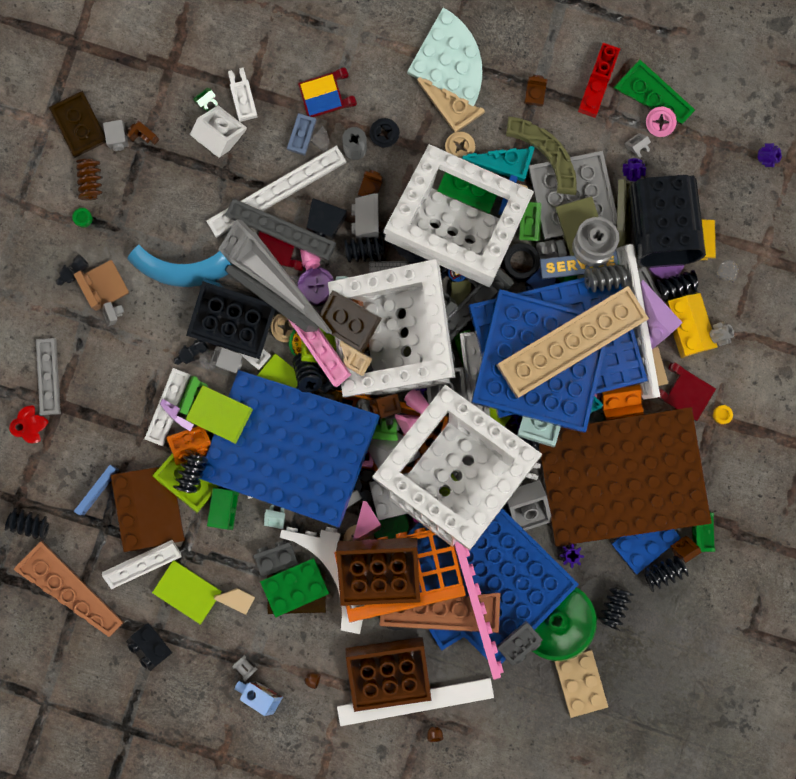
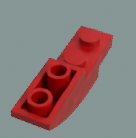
(599, 80)

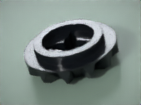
(387, 125)
(365, 476)

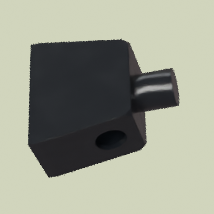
(325, 219)

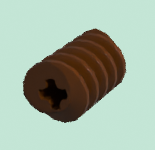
(88, 179)

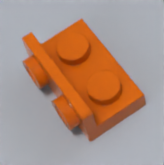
(622, 402)
(193, 440)

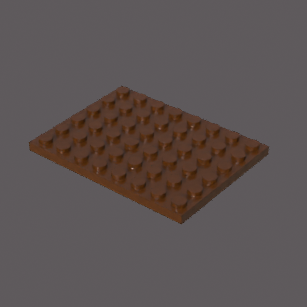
(625, 478)

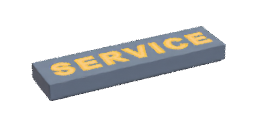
(568, 266)

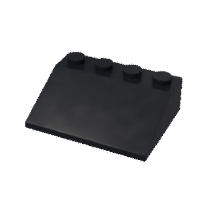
(231, 319)

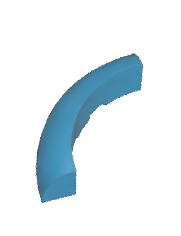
(179, 274)

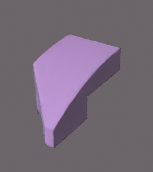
(172, 410)

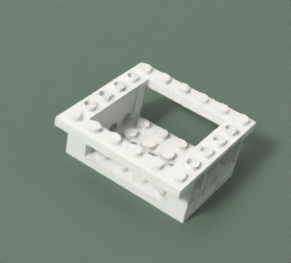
(422, 205)
(385, 293)
(485, 487)

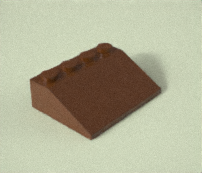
(145, 510)
(378, 571)
(388, 674)

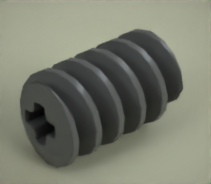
(354, 143)
(605, 276)

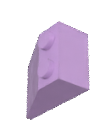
(661, 318)

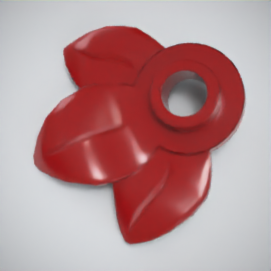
(31, 425)

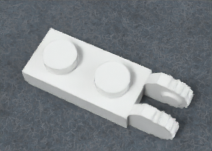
(242, 97)

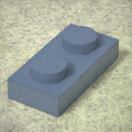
(301, 134)

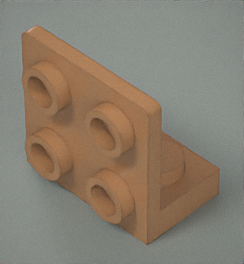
(102, 285)

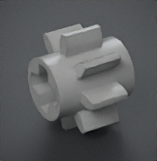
(722, 333)

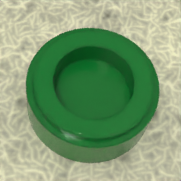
(82, 217)

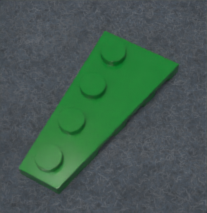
(653, 92)

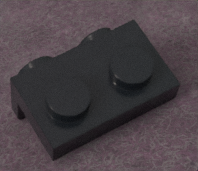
(148, 647)

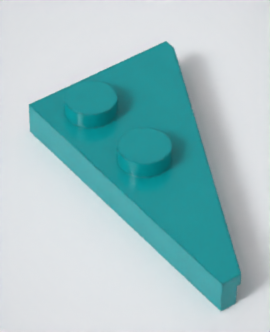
(504, 162)

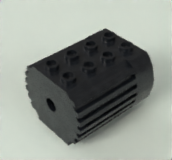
(667, 221)

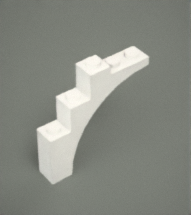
(324, 549)

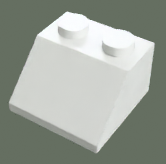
(217, 131)

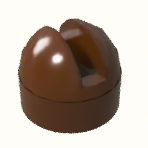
(312, 680)
(435, 734)

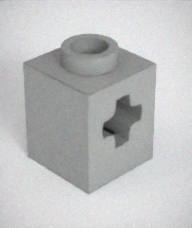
(116, 135)
(226, 360)

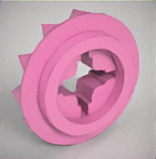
(654, 127)

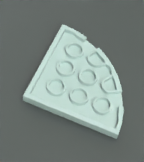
(450, 58)

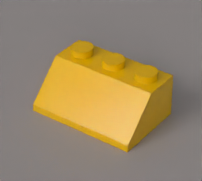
(694, 332)

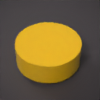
(722, 414)

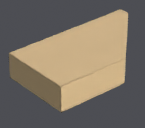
(355, 359)
(236, 599)

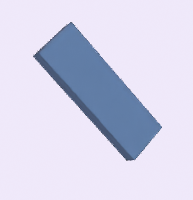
(96, 490)

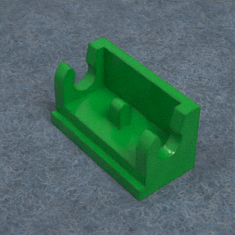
(222, 509)
(704, 536)

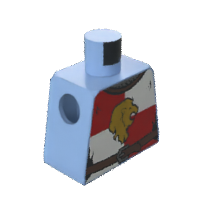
(265, 700)

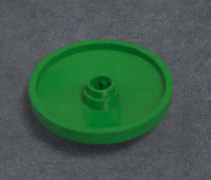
(568, 628)

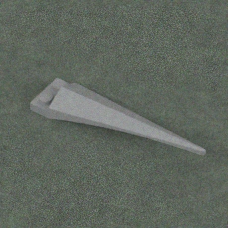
(252, 256)

